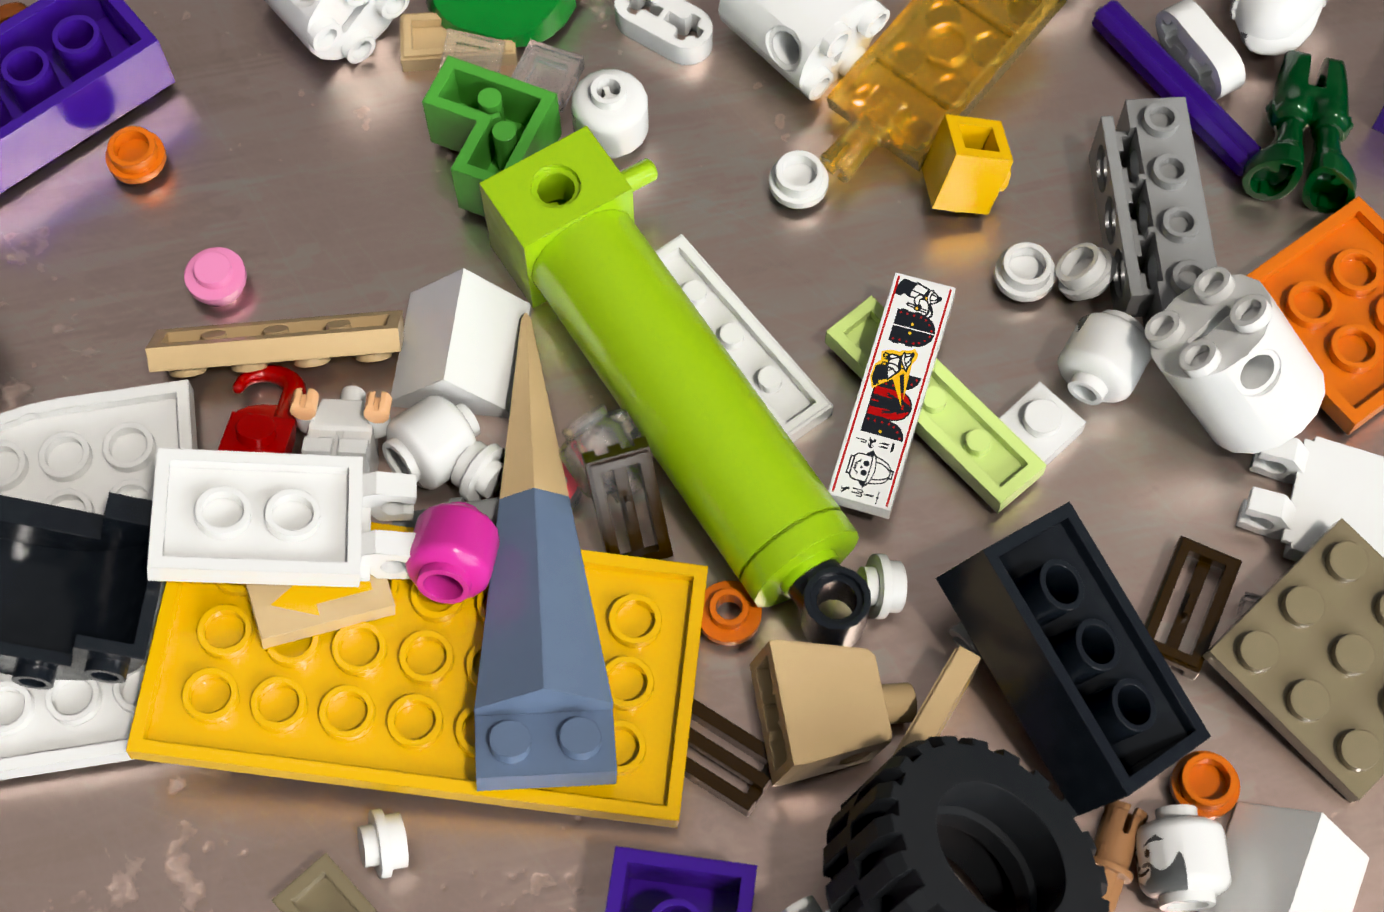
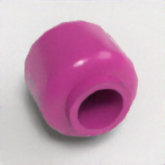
(452, 552)

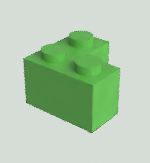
(488, 122)

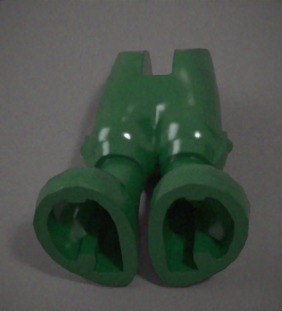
(1325, 114)

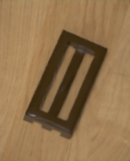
(617, 461)
(1206, 556)
(740, 739)

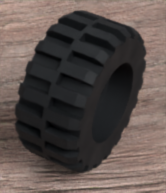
(978, 812)

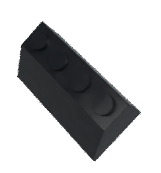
(1074, 660)

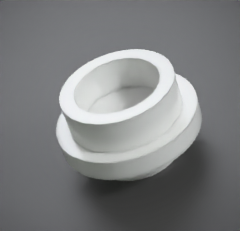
(798, 180)
(1085, 271)
(1025, 272)
(479, 471)
(886, 583)
(383, 843)

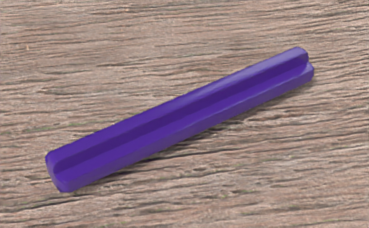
(1171, 80)

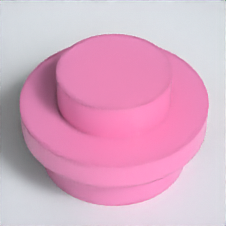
(215, 276)

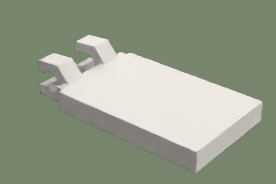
(1328, 485)
(276, 519)

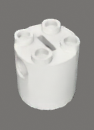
(338, 26)
(807, 39)
(1236, 362)

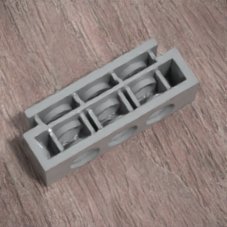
(1161, 195)

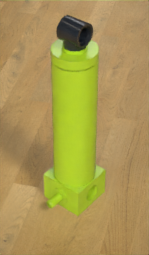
(572, 241)

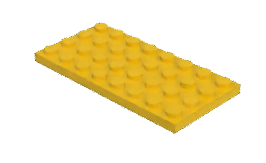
(398, 693)

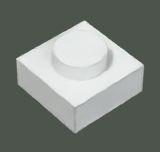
(1043, 422)

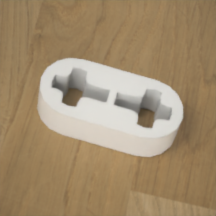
(660, 28)
(1200, 48)

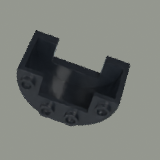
(74, 591)

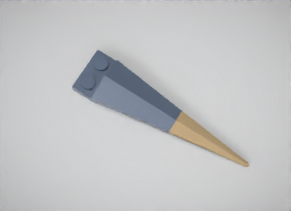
(542, 668)

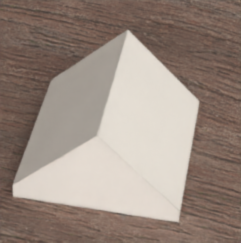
(460, 345)
(1289, 862)

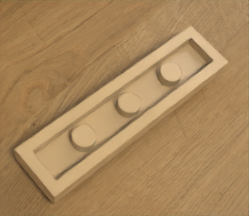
(255, 344)

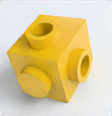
(967, 164)

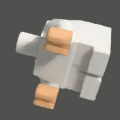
(344, 424)

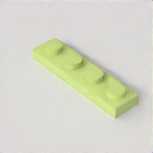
(951, 418)

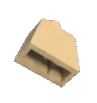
(824, 707)

